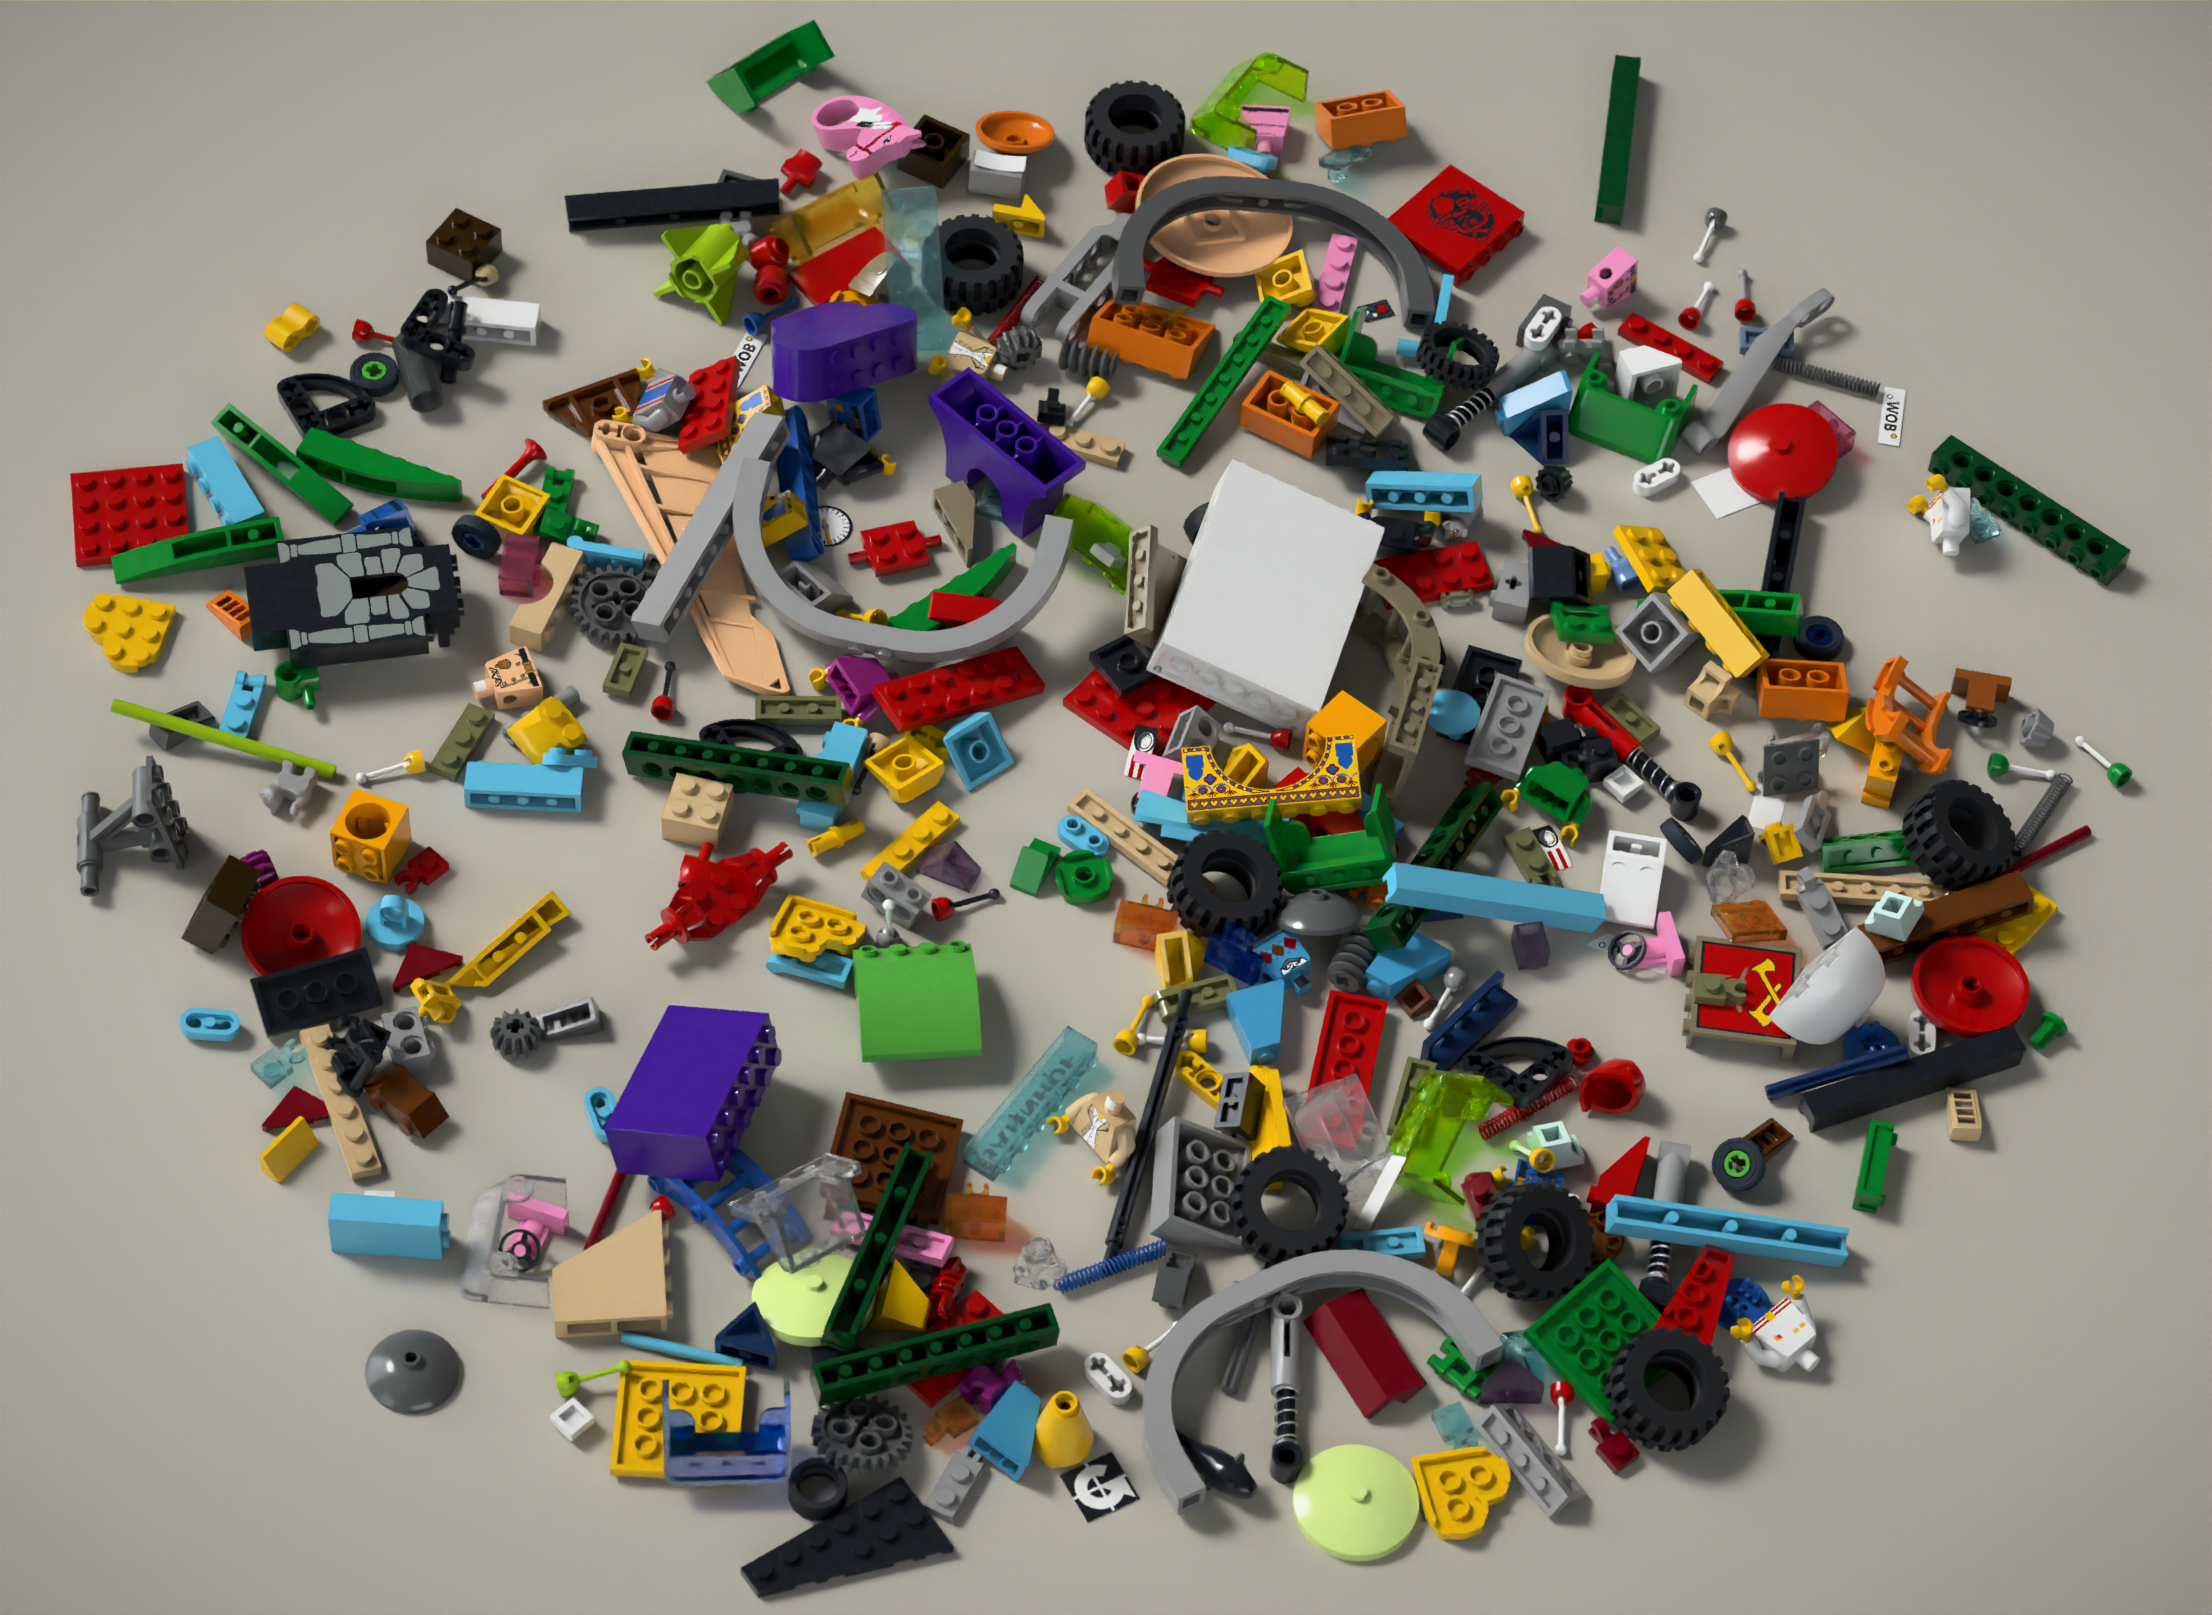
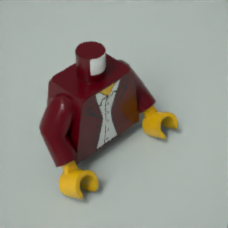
(1480, 1187)

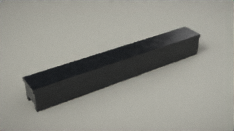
(671, 204)
(1781, 559)
(1912, 1078)

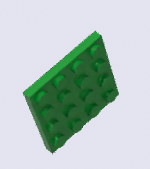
(1590, 1329)

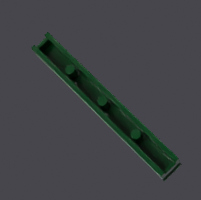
(1617, 140)
(876, 1249)

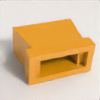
(1882, 774)

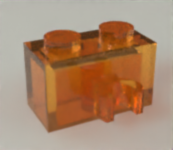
(1141, 922)
(975, 1215)

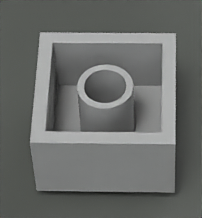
(1657, 632)

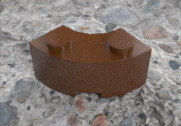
(405, 1101)

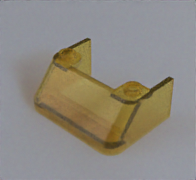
(830, 217)

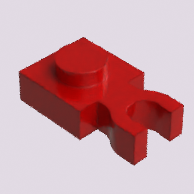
(424, 868)

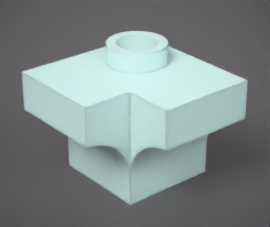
(1894, 916)
(1556, 1139)

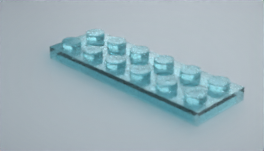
(915, 260)

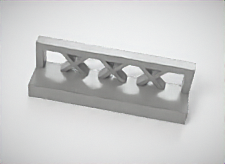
(1529, 1458)

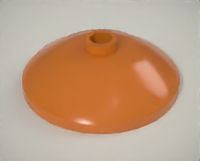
(1014, 132)

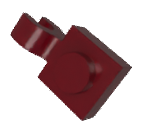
(1614, 1449)

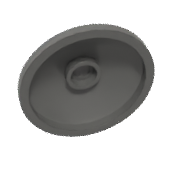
(1317, 914)
(413, 1385)

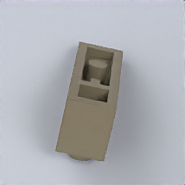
(955, 510)

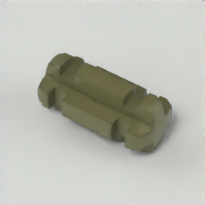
(1457, 599)

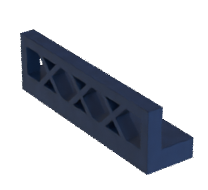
(1469, 1024)

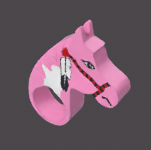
(871, 134)

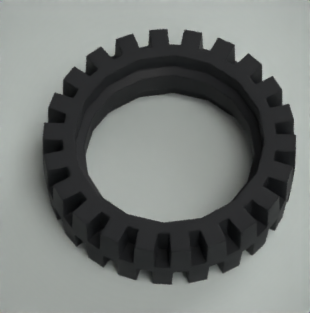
(1453, 372)

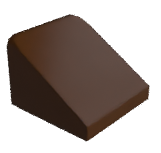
(1416, 999)

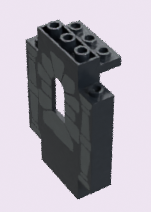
(310, 605)

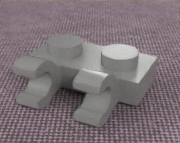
(1582, 350)

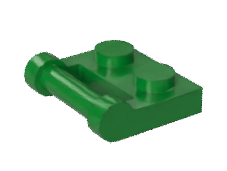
(1574, 624)

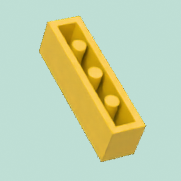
(1717, 623)

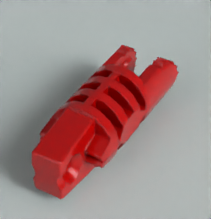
(946, 1289)

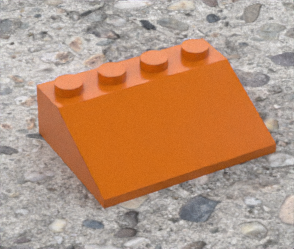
(1146, 338)

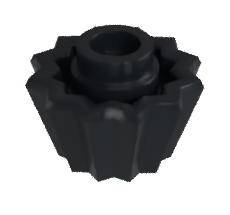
(1554, 482)

